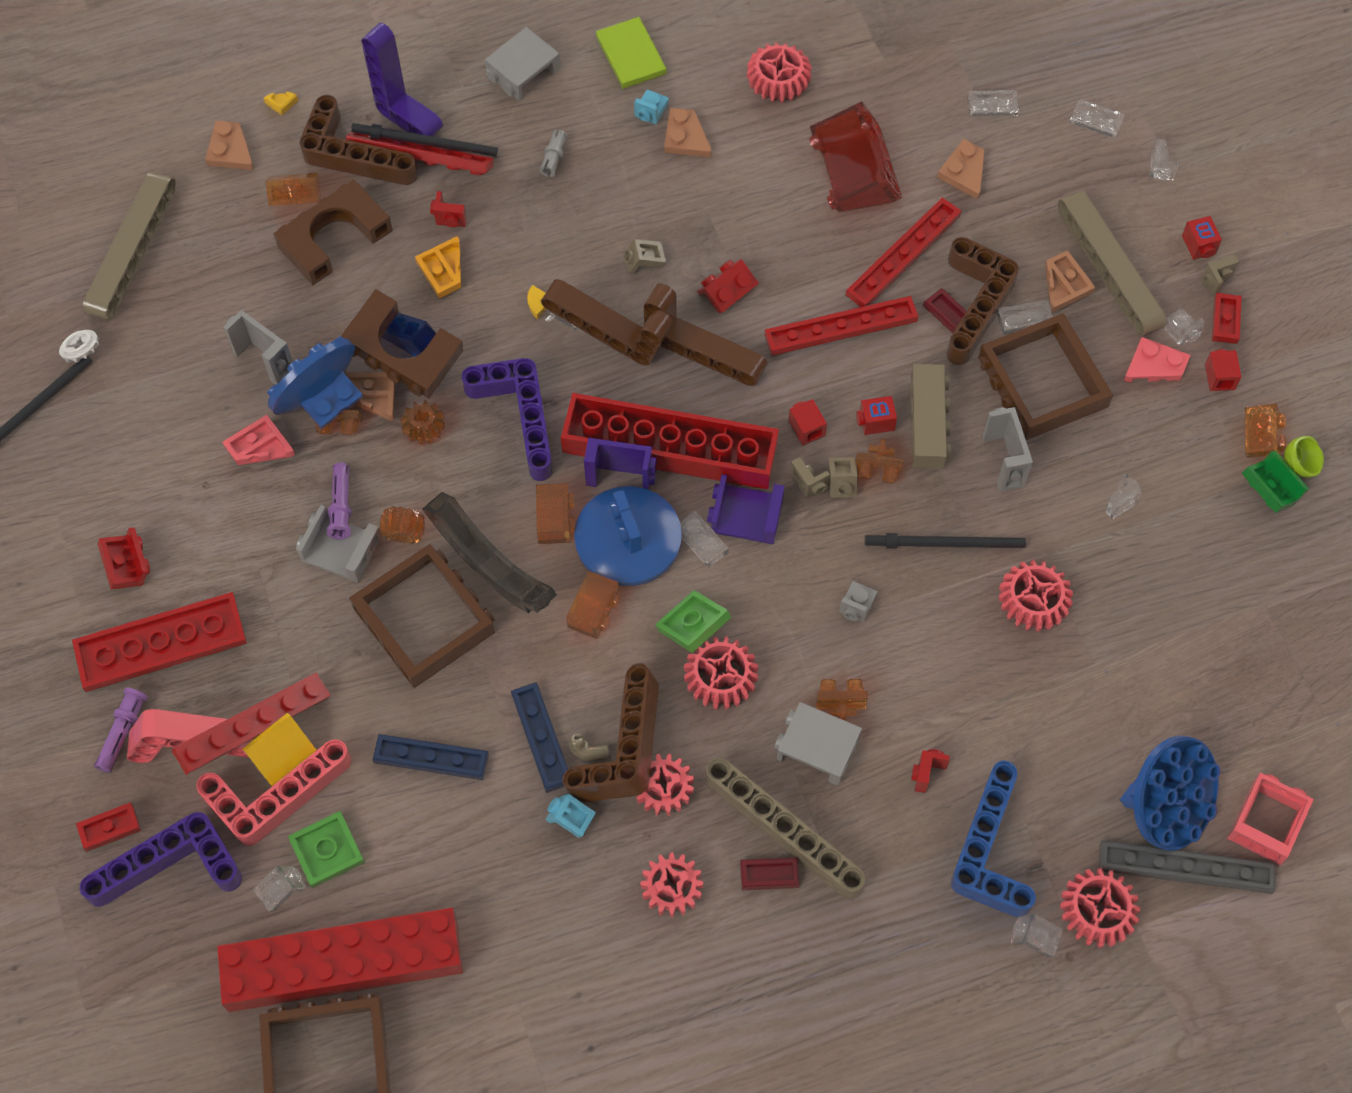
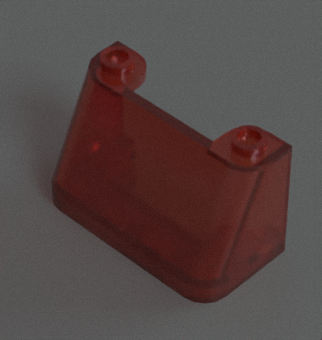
(855, 159)

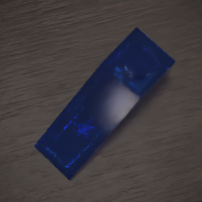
(409, 334)

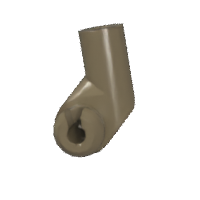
(585, 751)

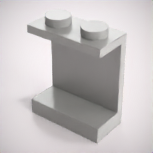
(520, 61)
(244, 330)
(1016, 468)
(342, 557)
(818, 741)

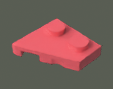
(1156, 362)
(258, 443)

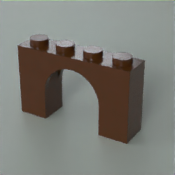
(347, 205)
(419, 373)

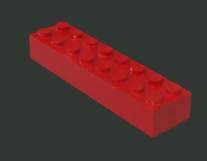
(678, 439)
(339, 959)

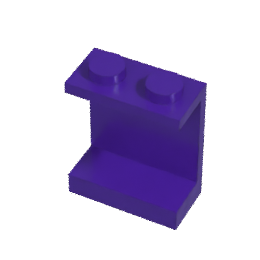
(619, 457)
(746, 512)

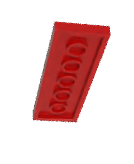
(158, 641)

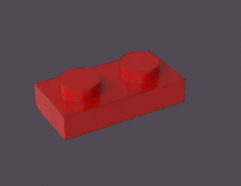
(1226, 318)
(108, 827)

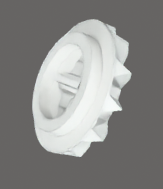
(79, 345)

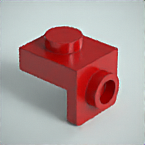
(447, 214)
(921, 772)

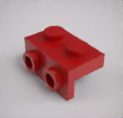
(728, 285)
(124, 560)

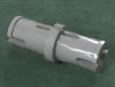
(553, 153)

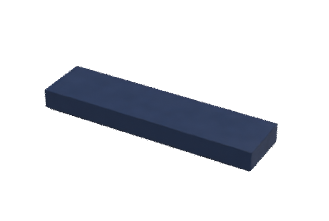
(540, 735)
(430, 757)

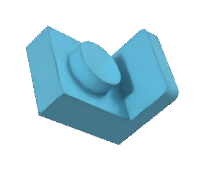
(650, 106)
(570, 814)

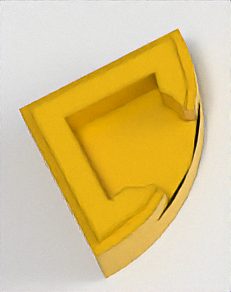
(281, 102)
(534, 301)

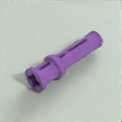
(339, 511)
(124, 718)

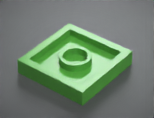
(693, 621)
(326, 849)

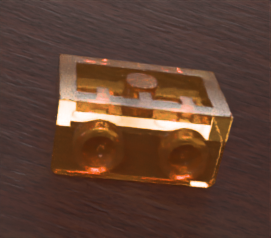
(1264, 430)

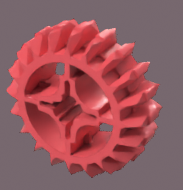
(788, 63)
(1041, 583)
(740, 684)
(1111, 912)

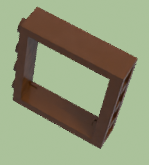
(1077, 355)
(449, 653)
(334, 1007)

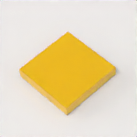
(279, 749)

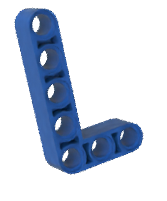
(983, 842)

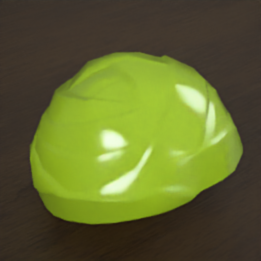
(1304, 456)

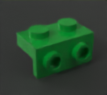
(1275, 482)

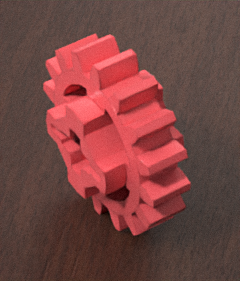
(674, 783)
(661, 890)

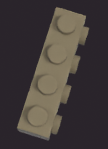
(929, 416)

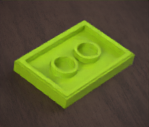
(631, 52)

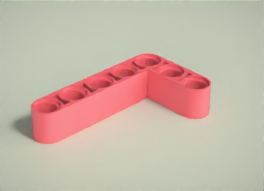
(168, 729)
(275, 795)

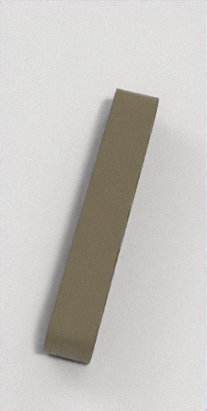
(129, 246)
(1111, 263)
(790, 840)

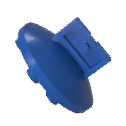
(318, 384)
(628, 535)
(1175, 793)

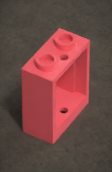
(1258, 841)

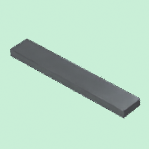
(1187, 867)

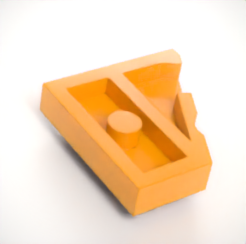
(442, 267)

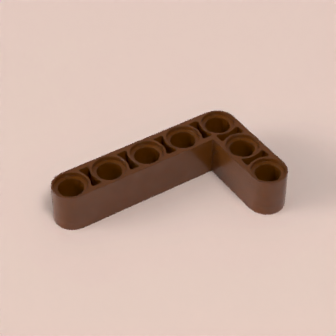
(325, 151)
(995, 281)
(606, 324)
(703, 345)
(631, 770)

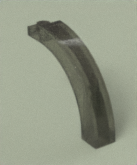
(485, 558)

